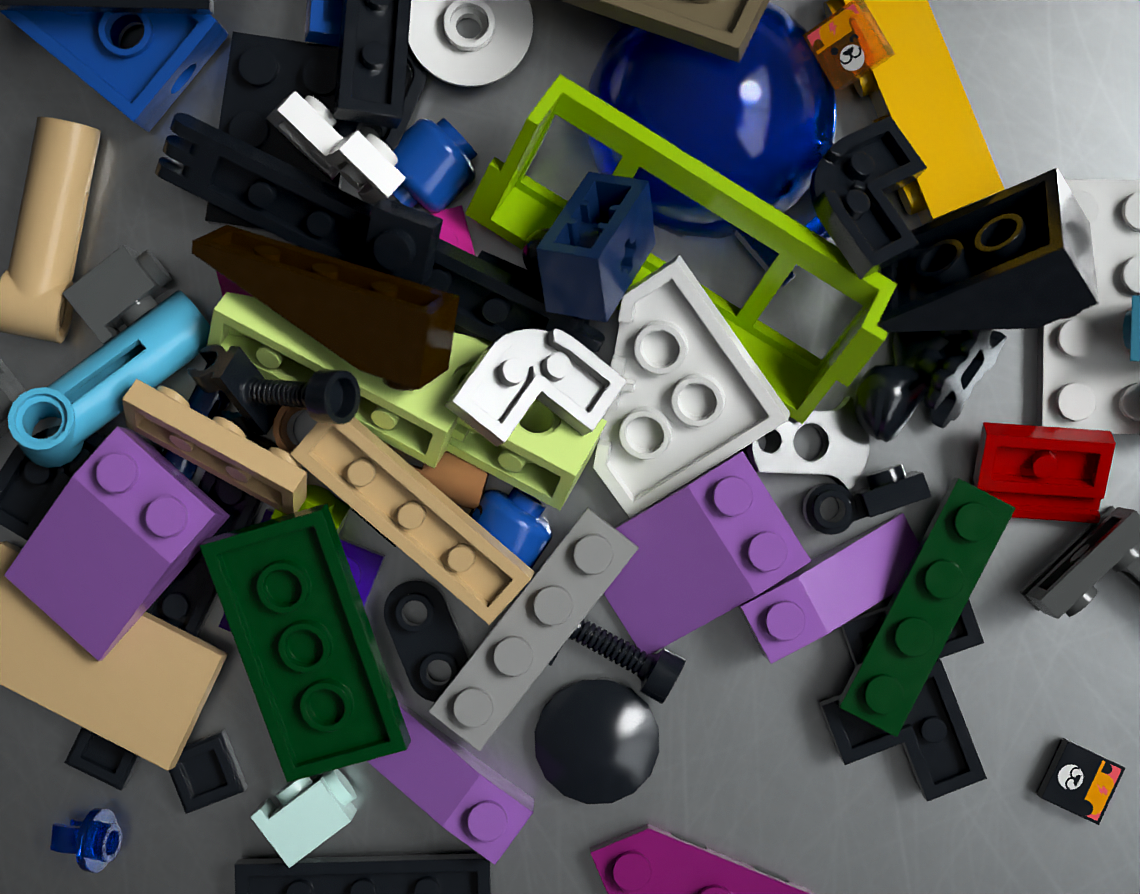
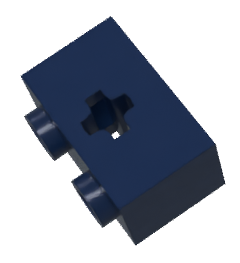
(596, 246)

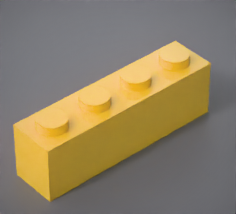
(929, 108)

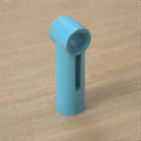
(94, 388)

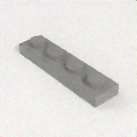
(533, 629)

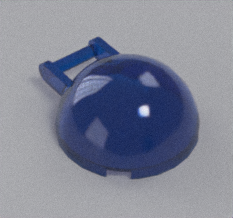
(748, 120)

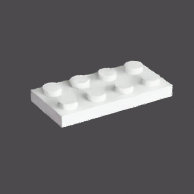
(1083, 360)

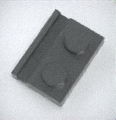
(1070, 578)

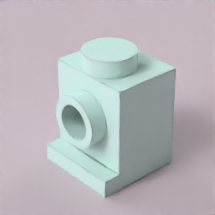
(307, 814)

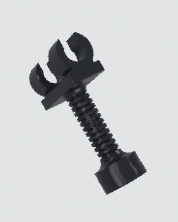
(327, 396)
(655, 671)

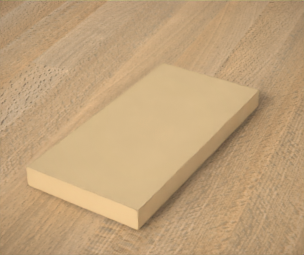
(136, 697)

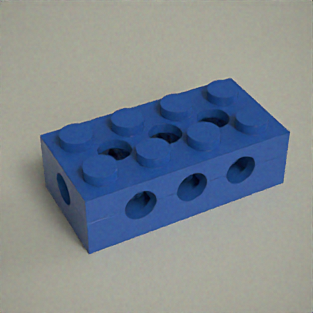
(136, 79)

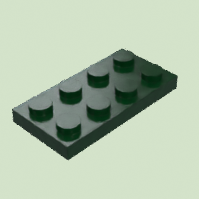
(306, 643)

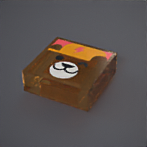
(848, 44)

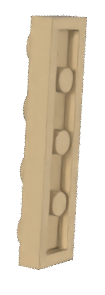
(414, 515)

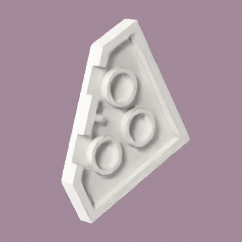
(686, 394)

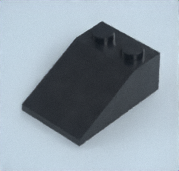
(997, 264)

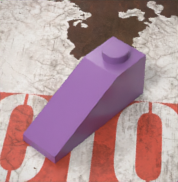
(831, 589)
(456, 788)

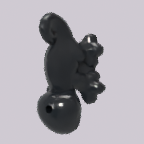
(927, 367)

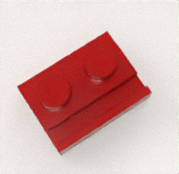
(1045, 470)

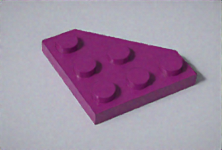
(659, 863)

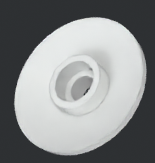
(474, 61)

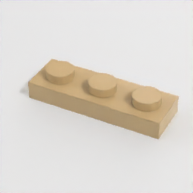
(215, 446)

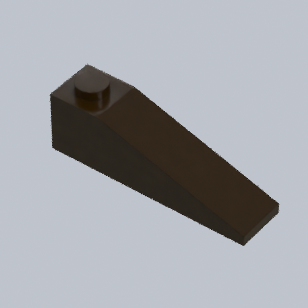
(354, 311)

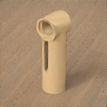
(48, 231)

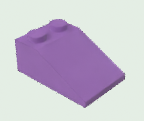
(114, 541)
(702, 554)

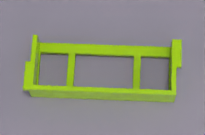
(518, 206)

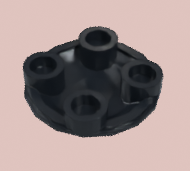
(596, 741)

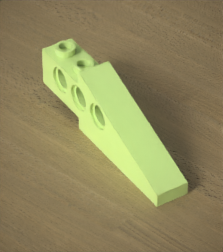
(538, 458)

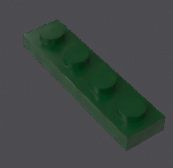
(925, 606)

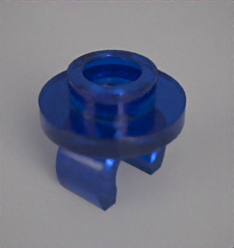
(93, 839)

